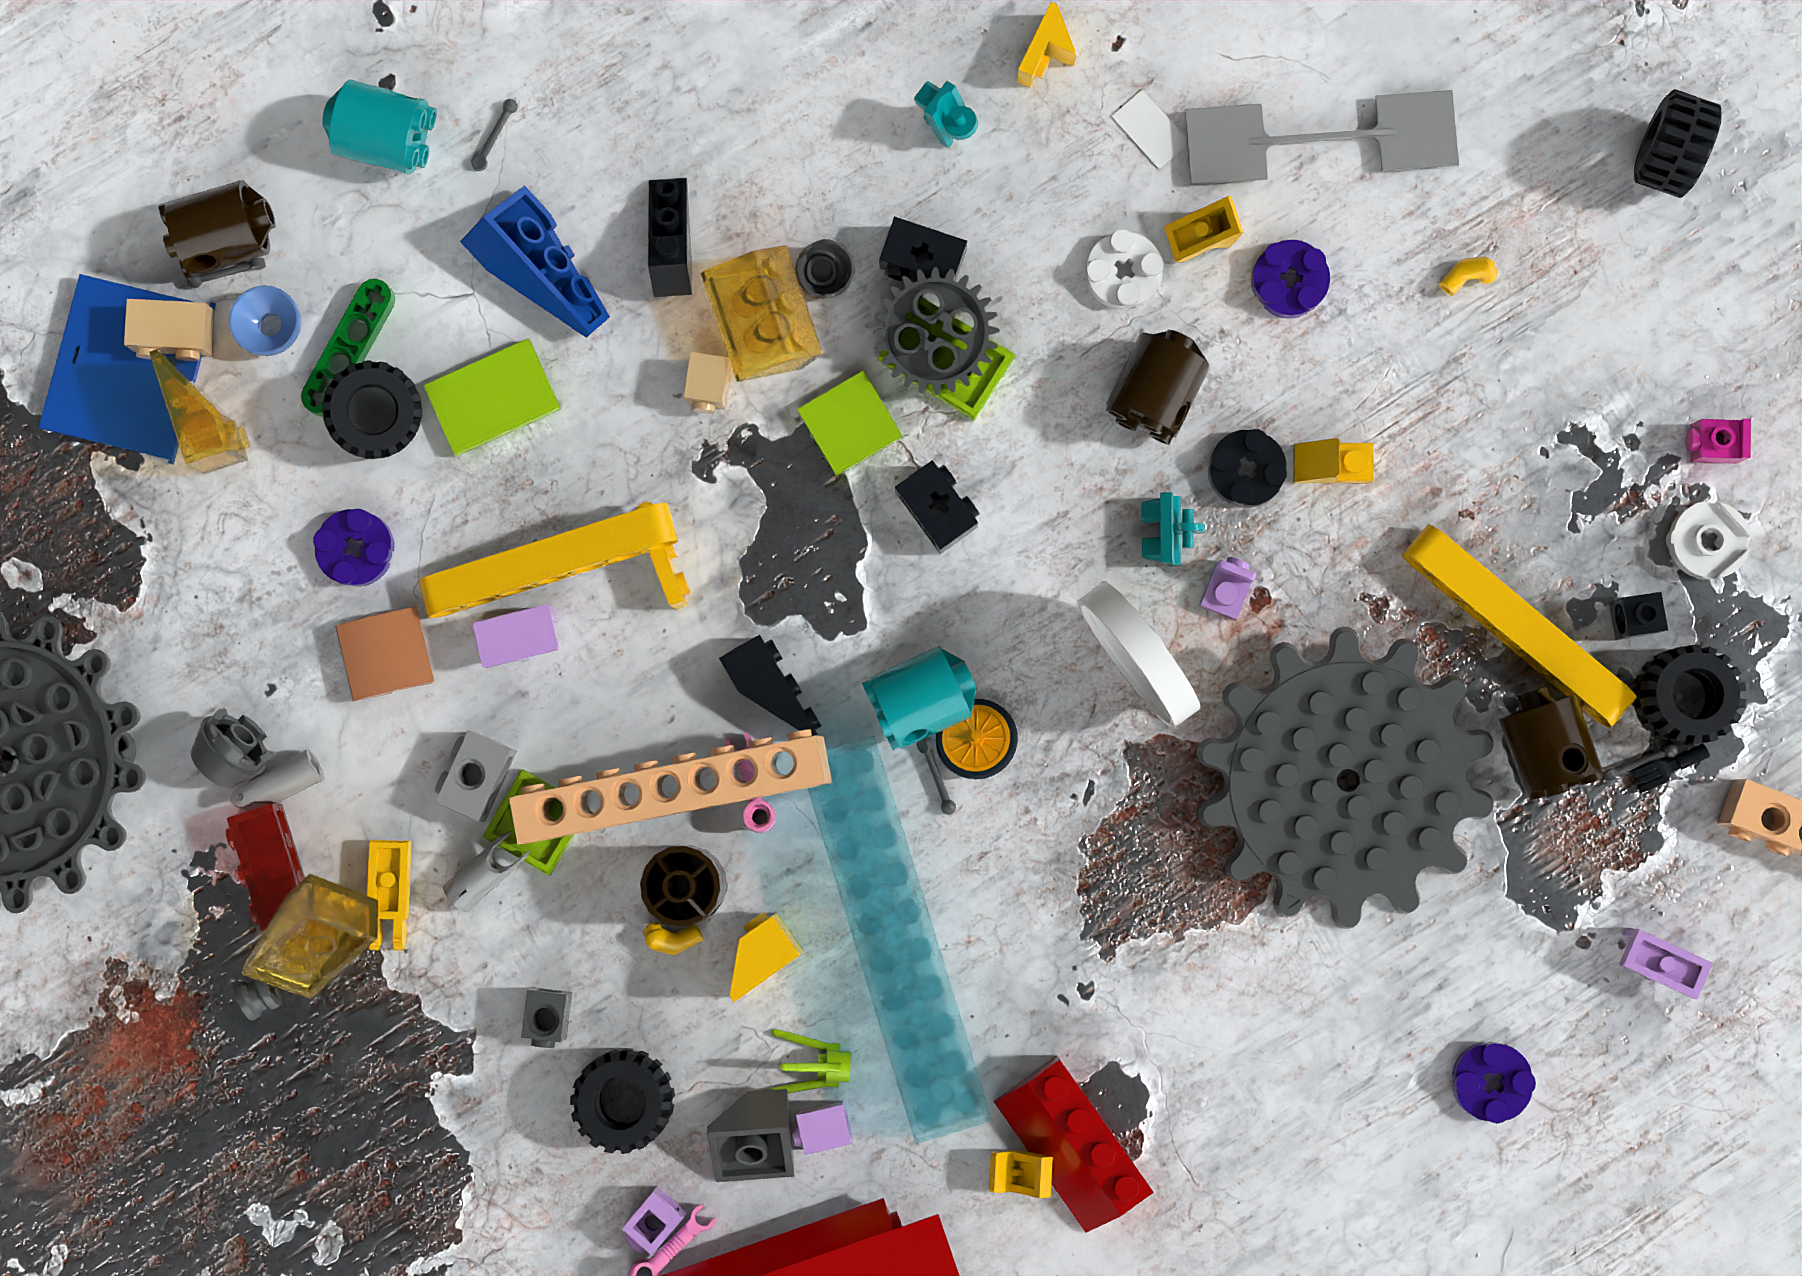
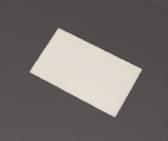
(1150, 129)

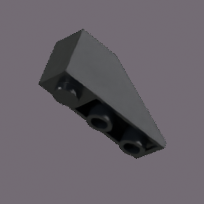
(669, 238)
(760, 679)

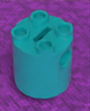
(378, 126)
(921, 696)

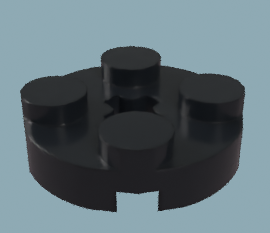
(1252, 446)

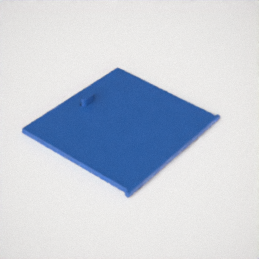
(109, 390)

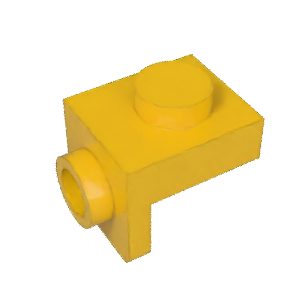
(1020, 1173)

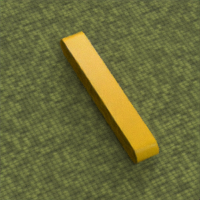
(548, 560)
(1519, 625)

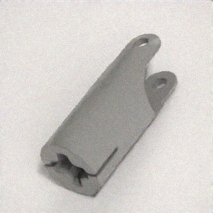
(280, 781)
(479, 877)

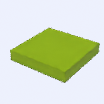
(850, 423)
(543, 854)

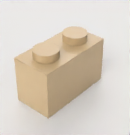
(169, 328)

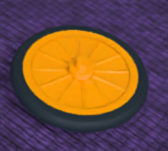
(979, 744)

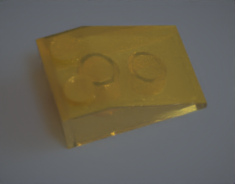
(203, 429)
(313, 936)

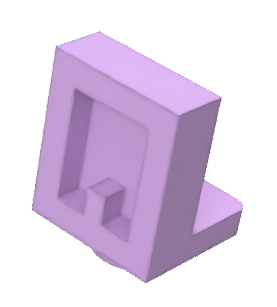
(1228, 587)

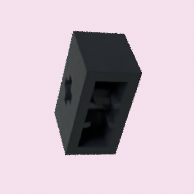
(909, 240)
(917, 495)

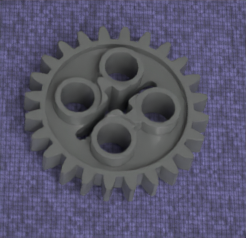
(919, 362)

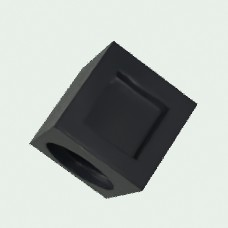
(1638, 616)

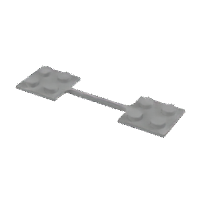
(1410, 131)

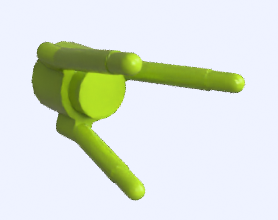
(831, 1067)

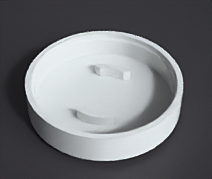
(1139, 654)

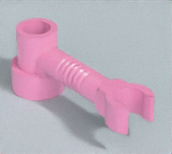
(755, 805)
(673, 1246)

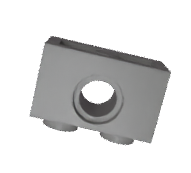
(494, 763)

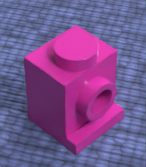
(1735, 441)

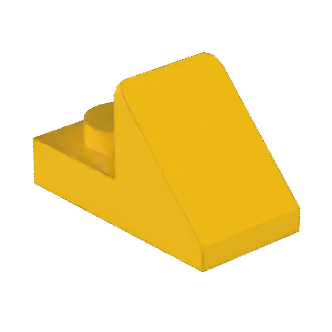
(1050, 40)
(1204, 229)
(1333, 462)

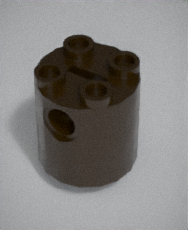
(217, 228)
(1158, 384)
(1550, 744)
(683, 885)

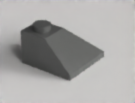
(753, 1138)

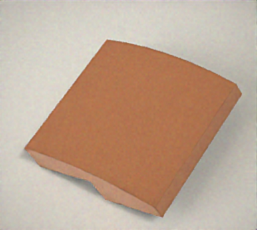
(384, 653)

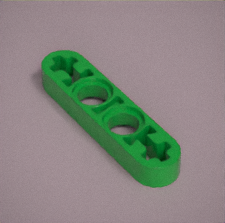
(340, 342)

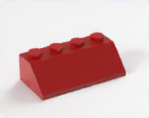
(1088, 1161)

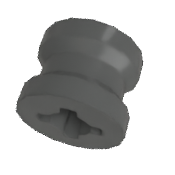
(257, 997)

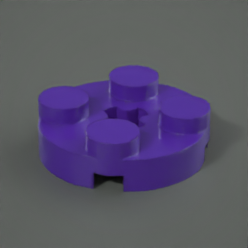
(1307, 263)
(332, 541)
(1469, 1082)

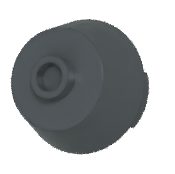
(229, 749)

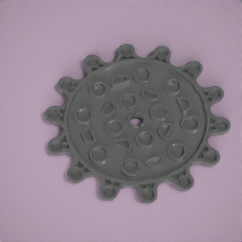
(64, 762)
(1286, 767)

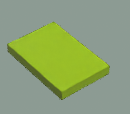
(492, 397)
(967, 399)

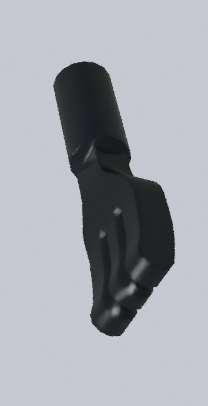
(1659, 772)

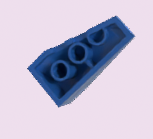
(524, 252)

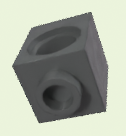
(555, 1000)

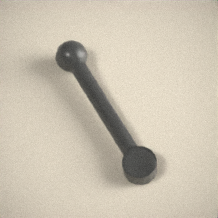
(479, 161)
(253, 264)
(925, 746)
(1669, 751)

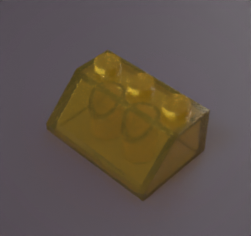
(762, 314)

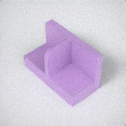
(516, 636)
(1665, 963)

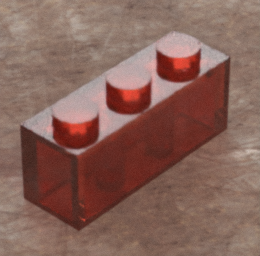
(266, 857)

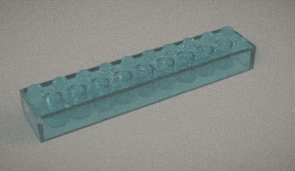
(897, 944)

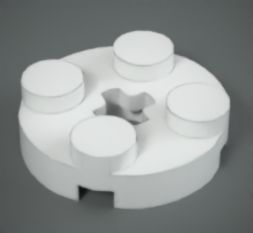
(1125, 292)
(1731, 541)

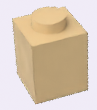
(707, 382)

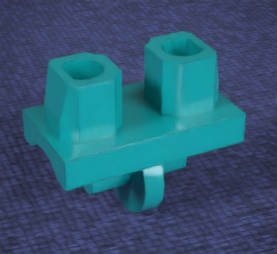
(946, 112)
(1167, 512)

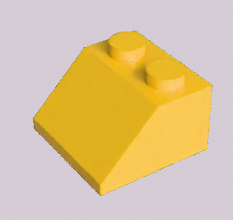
(762, 953)

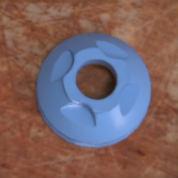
(252, 308)

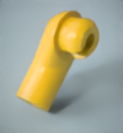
(1469, 268)
(669, 942)

